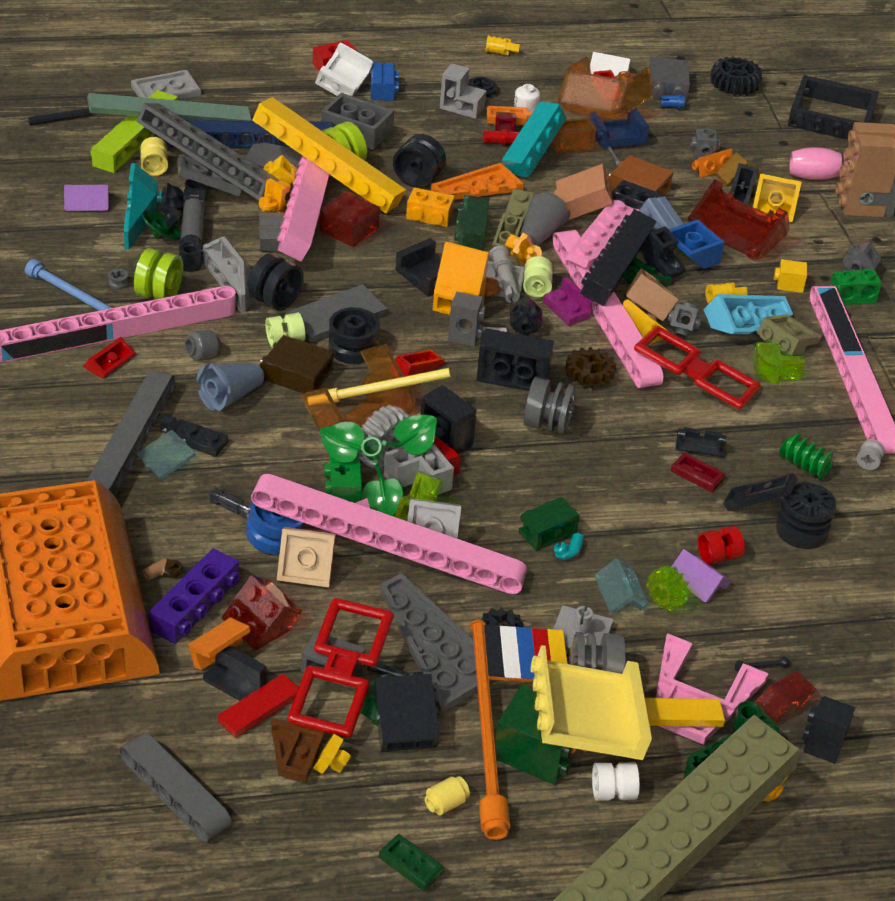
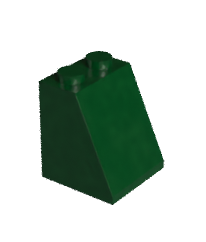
(520, 742)

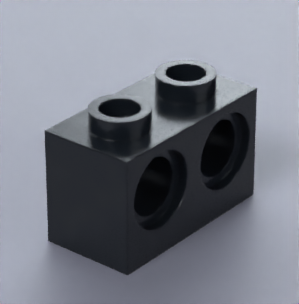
(633, 194)

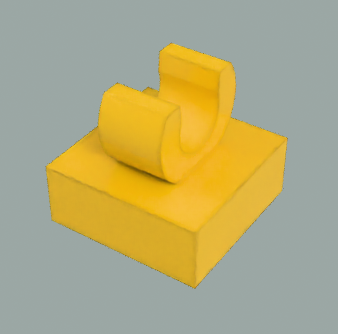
(332, 756)

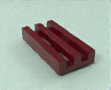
(697, 472)

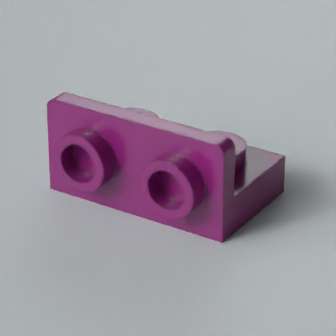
(569, 303)

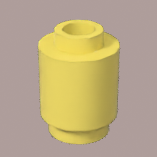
(447, 795)

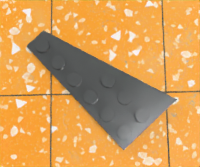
(434, 642)

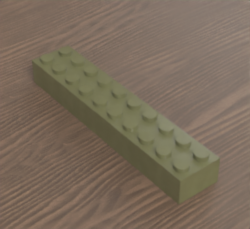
(689, 818)

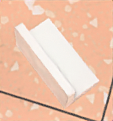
(608, 62)

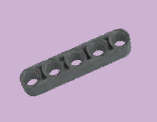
(175, 786)

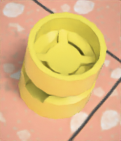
(154, 156)

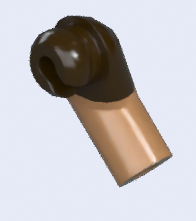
(164, 567)

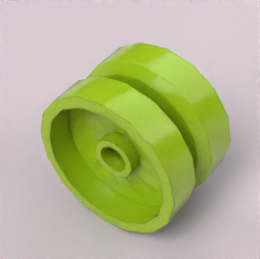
(350, 137)
(158, 274)

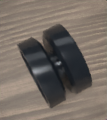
(419, 160)
(275, 281)
(352, 332)

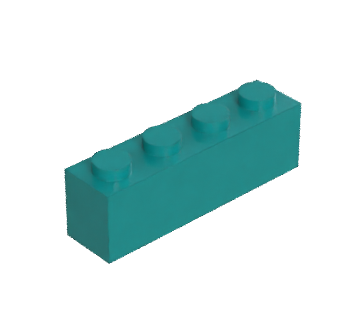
(534, 139)

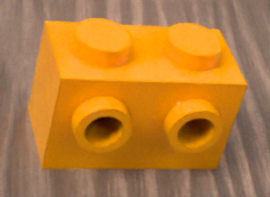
(430, 207)

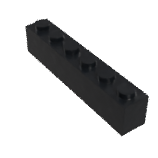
(618, 257)

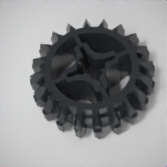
(736, 75)

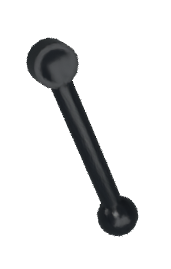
(783, 662)

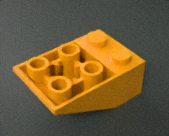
(462, 271)

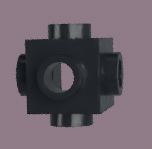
(525, 316)

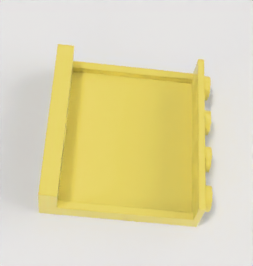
(591, 707)

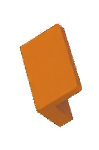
(206, 646)

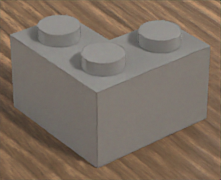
(458, 96)
(405, 466)

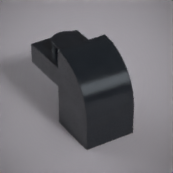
(659, 252)

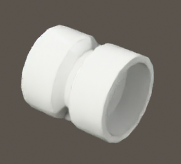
(615, 781)

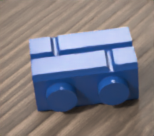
(384, 81)

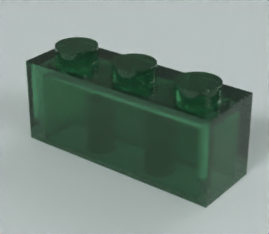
(472, 222)

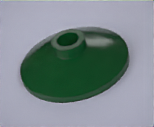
(158, 228)

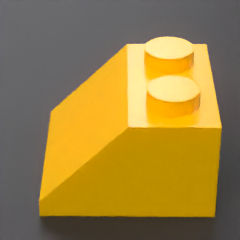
(777, 193)

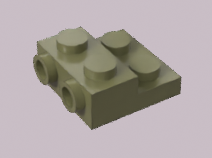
(788, 333)

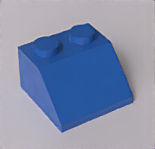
(699, 243)

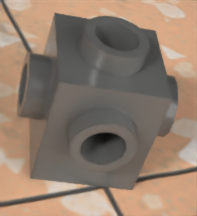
(704, 142)
(861, 257)
(681, 311)

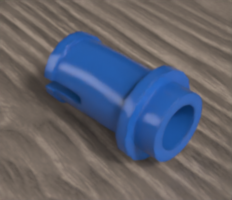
(672, 101)

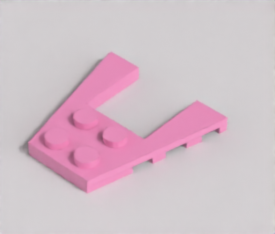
(745, 685)

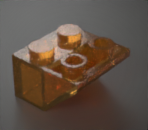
(575, 136)

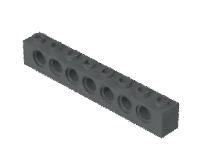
(205, 149)

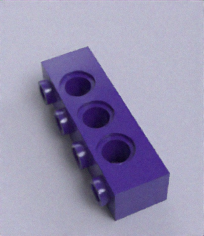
(194, 596)

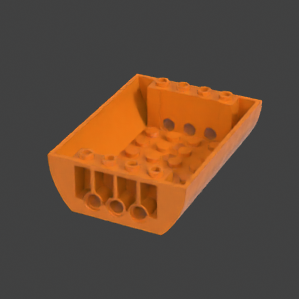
(105, 627)

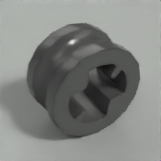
(118, 278)

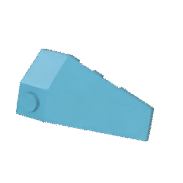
(744, 312)

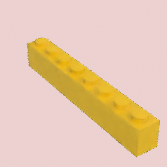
(328, 154)

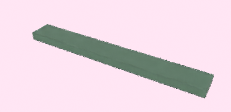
(187, 110)

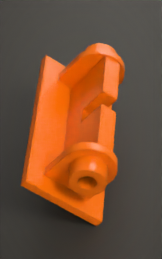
(711, 163)

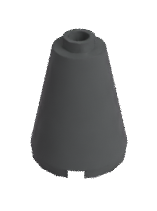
(544, 217)

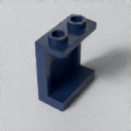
(621, 132)

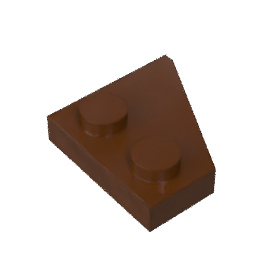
(295, 749)

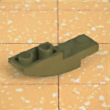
(513, 217)

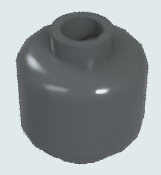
(202, 345)

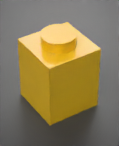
(791, 275)

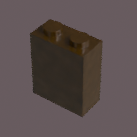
(297, 365)

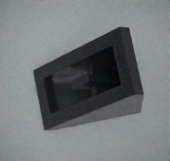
(744, 183)

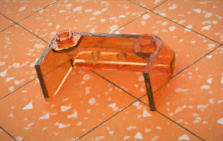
(602, 94)
(382, 368)

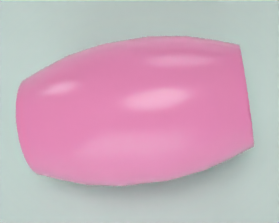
(815, 163)

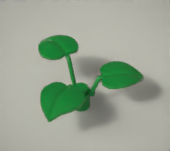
(347, 438)

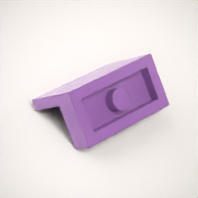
(86, 197)
(701, 576)

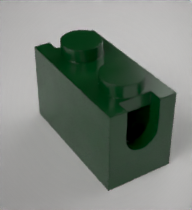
(549, 523)

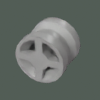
(876, 452)

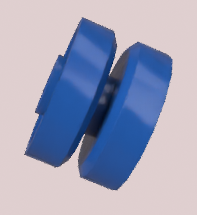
(266, 527)

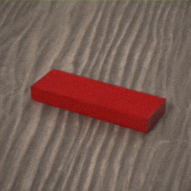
(258, 706)

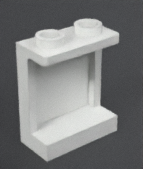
(344, 71)

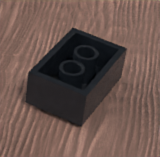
(513, 359)

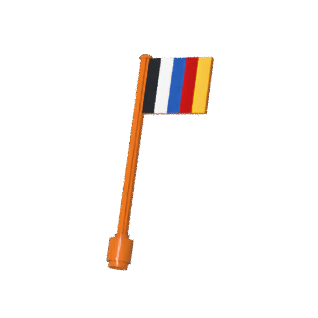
(504, 655)

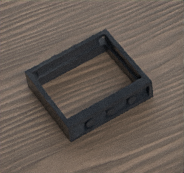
(835, 93)

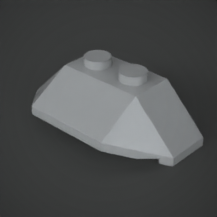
(228, 269)

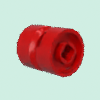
(720, 545)

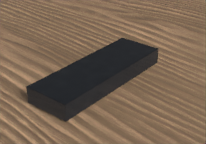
(760, 491)

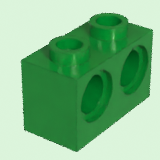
(857, 286)

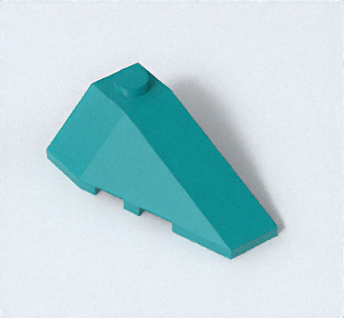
(141, 196)

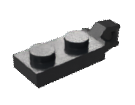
(172, 204)
(196, 436)

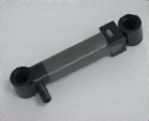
(192, 225)

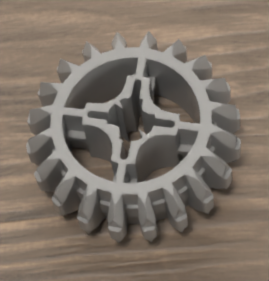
(382, 426)

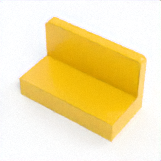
(641, 319)

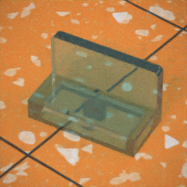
(620, 586)

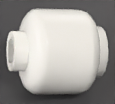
(527, 96)

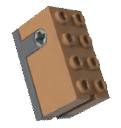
(868, 171)

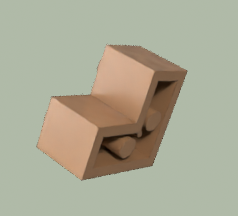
(651, 295)

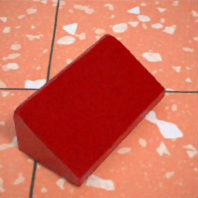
(109, 358)

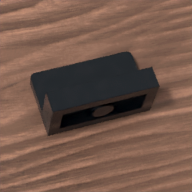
(236, 673)

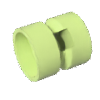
(538, 276)
(292, 325)

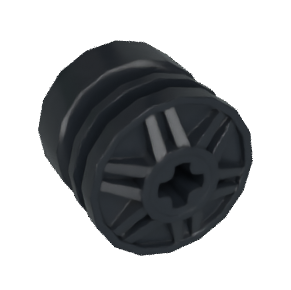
(806, 516)

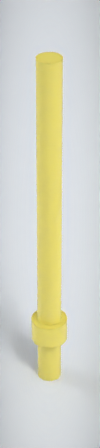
(389, 384)

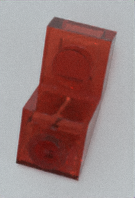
(785, 693)

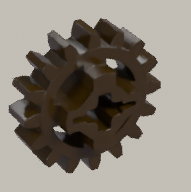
(590, 367)

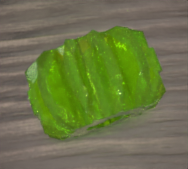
(668, 588)

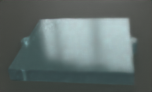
(166, 454)

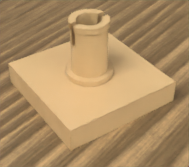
(306, 557)

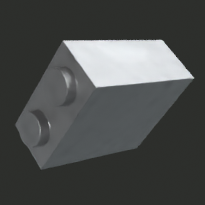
(669, 77)

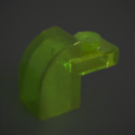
(773, 366)
(424, 487)

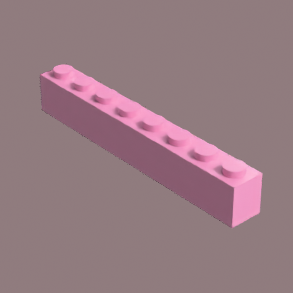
(302, 209)

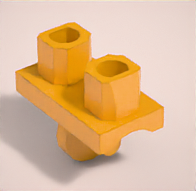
(274, 196)
(522, 248)

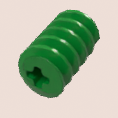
(806, 456)

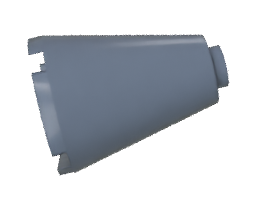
(227, 383)

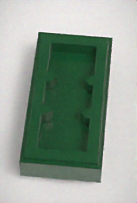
(411, 862)

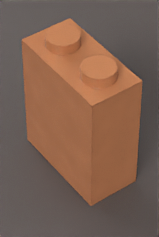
(585, 191)

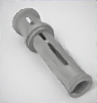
(503, 267)

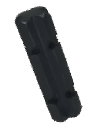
(230, 502)

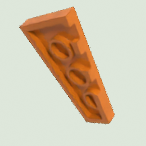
(481, 182)

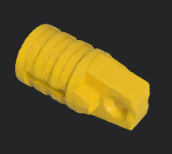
(501, 46)
(727, 288)

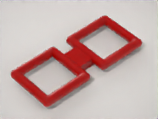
(696, 368)
(340, 668)

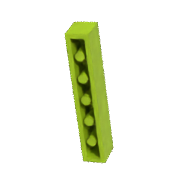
(123, 140)

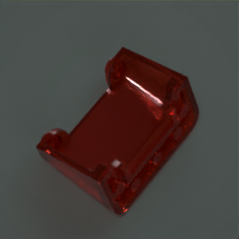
(740, 224)

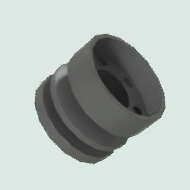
(549, 405)
(606, 656)

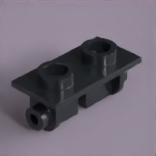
(690, 441)

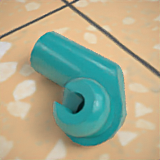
(569, 551)

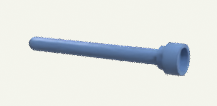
(37, 271)

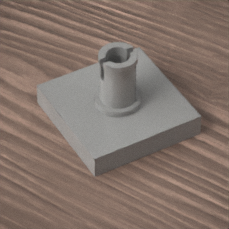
(435, 516)
(578, 620)

